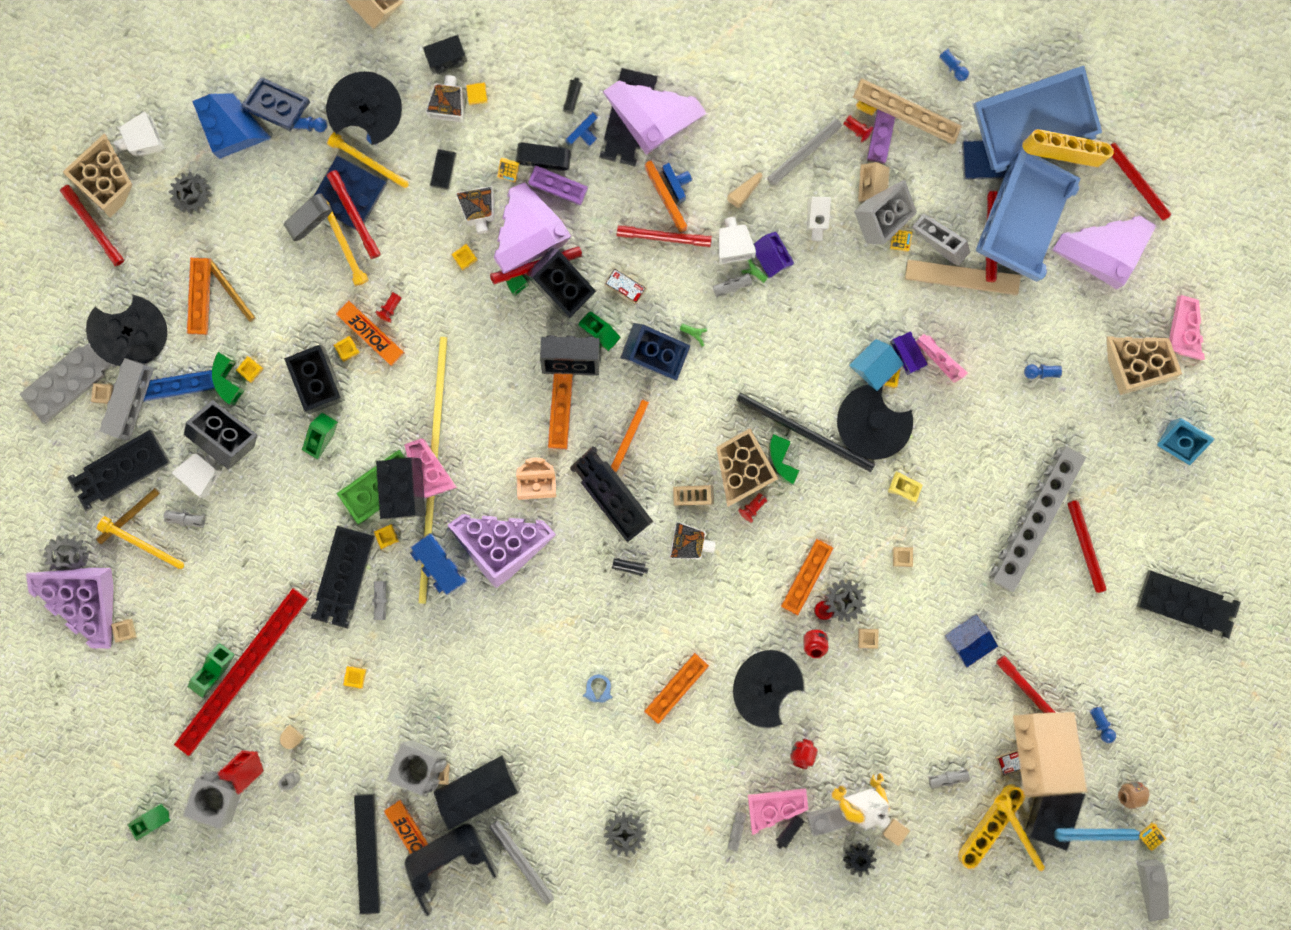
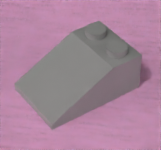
(885, 213)

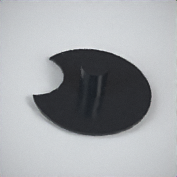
(365, 102)
(132, 334)
(870, 426)
(763, 685)

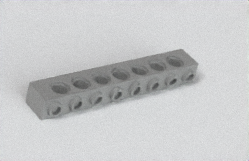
(1073, 463)

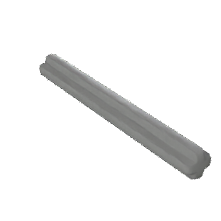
(804, 152)
(521, 862)

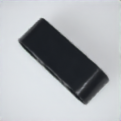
(543, 156)

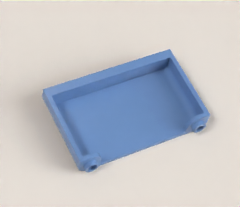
(1051, 104)
(1026, 214)

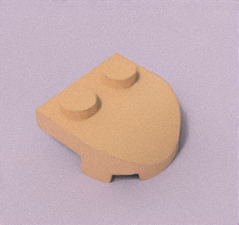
(536, 480)

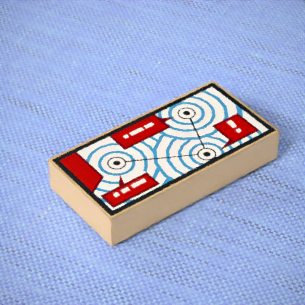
(625, 286)
(1008, 762)

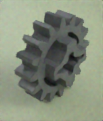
(186, 185)
(65, 552)
(846, 593)
(616, 834)

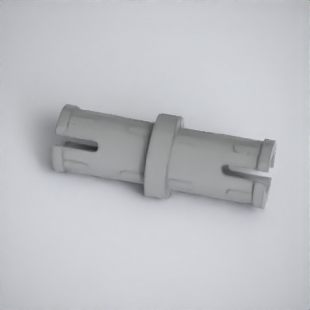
(732, 285)
(184, 519)
(379, 600)
(949, 779)
(289, 780)

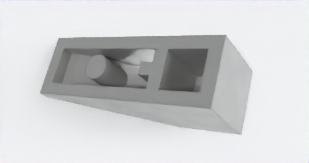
(942, 239)
(826, 820)
(1154, 889)

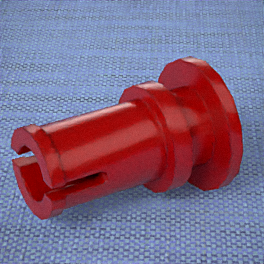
(859, 129)
(389, 307)
(752, 508)

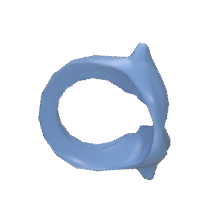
(590, 694)

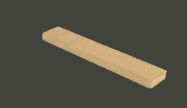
(907, 111)
(961, 277)

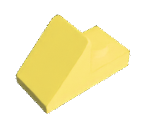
(905, 487)

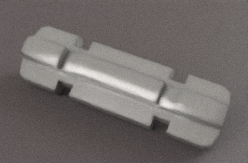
(737, 830)

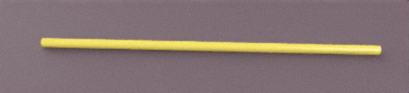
(434, 447)

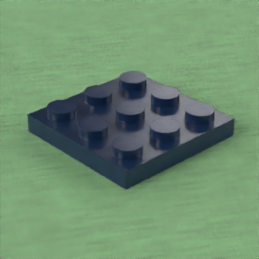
(360, 185)

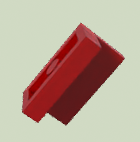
(242, 770)

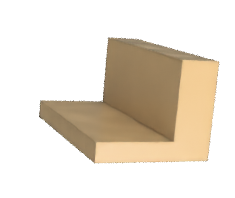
(873, 180)

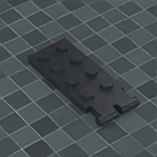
(618, 137)
(119, 469)
(611, 494)
(343, 576)
(1187, 603)

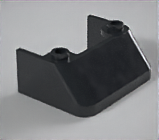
(441, 851)

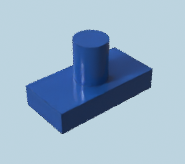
(583, 131)
(675, 182)

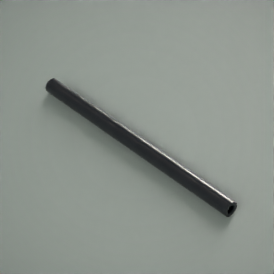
(805, 432)

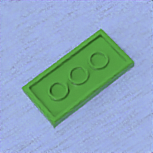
(362, 494)

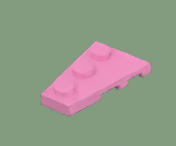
(1185, 328)
(941, 359)
(434, 475)
(773, 807)

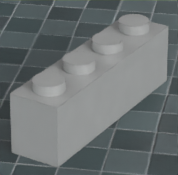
(126, 399)

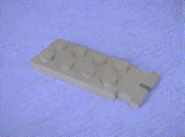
(65, 382)

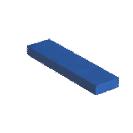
(179, 385)

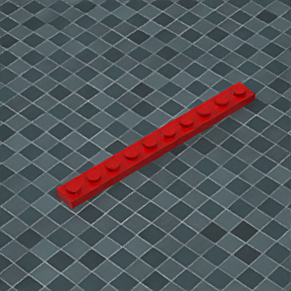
(241, 672)

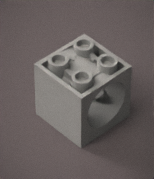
(400, 769)
(198, 807)

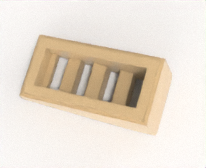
(741, 194)
(710, 495)

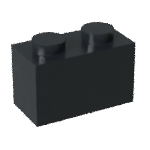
(445, 54)

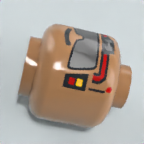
(1133, 795)

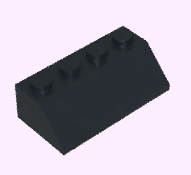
(476, 792)

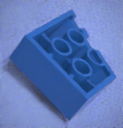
(227, 124)
(437, 565)

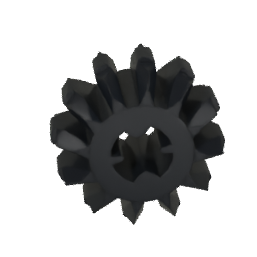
(865, 864)

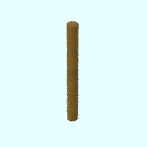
(232, 293)
(130, 514)

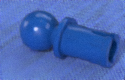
(960, 73)
(319, 124)
(1032, 371)
(1107, 735)

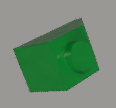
(598, 328)
(319, 435)
(149, 821)

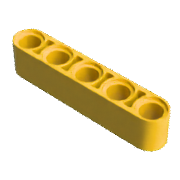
(1067, 148)
(981, 830)

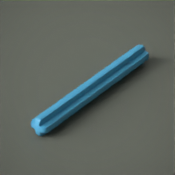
(1097, 834)

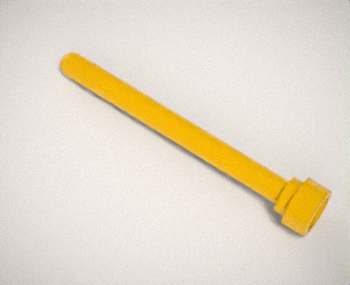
(336, 141)
(358, 276)
(106, 525)
(1004, 804)

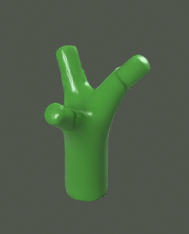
(755, 271)
(696, 333)

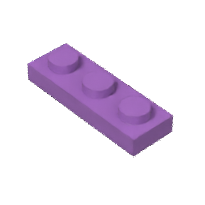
(881, 137)
(558, 185)

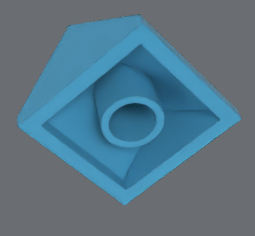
(877, 364)
(1184, 440)

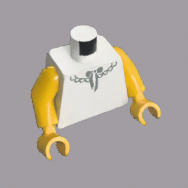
(867, 807)

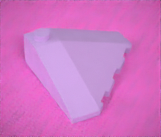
(652, 114)
(528, 230)
(1107, 250)
(500, 546)
(81, 598)

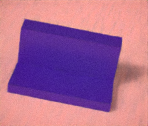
(772, 254)
(908, 352)

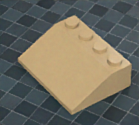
(1049, 754)

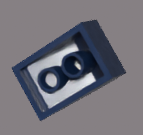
(655, 351)

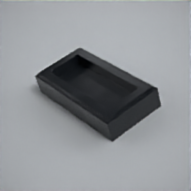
(443, 169)

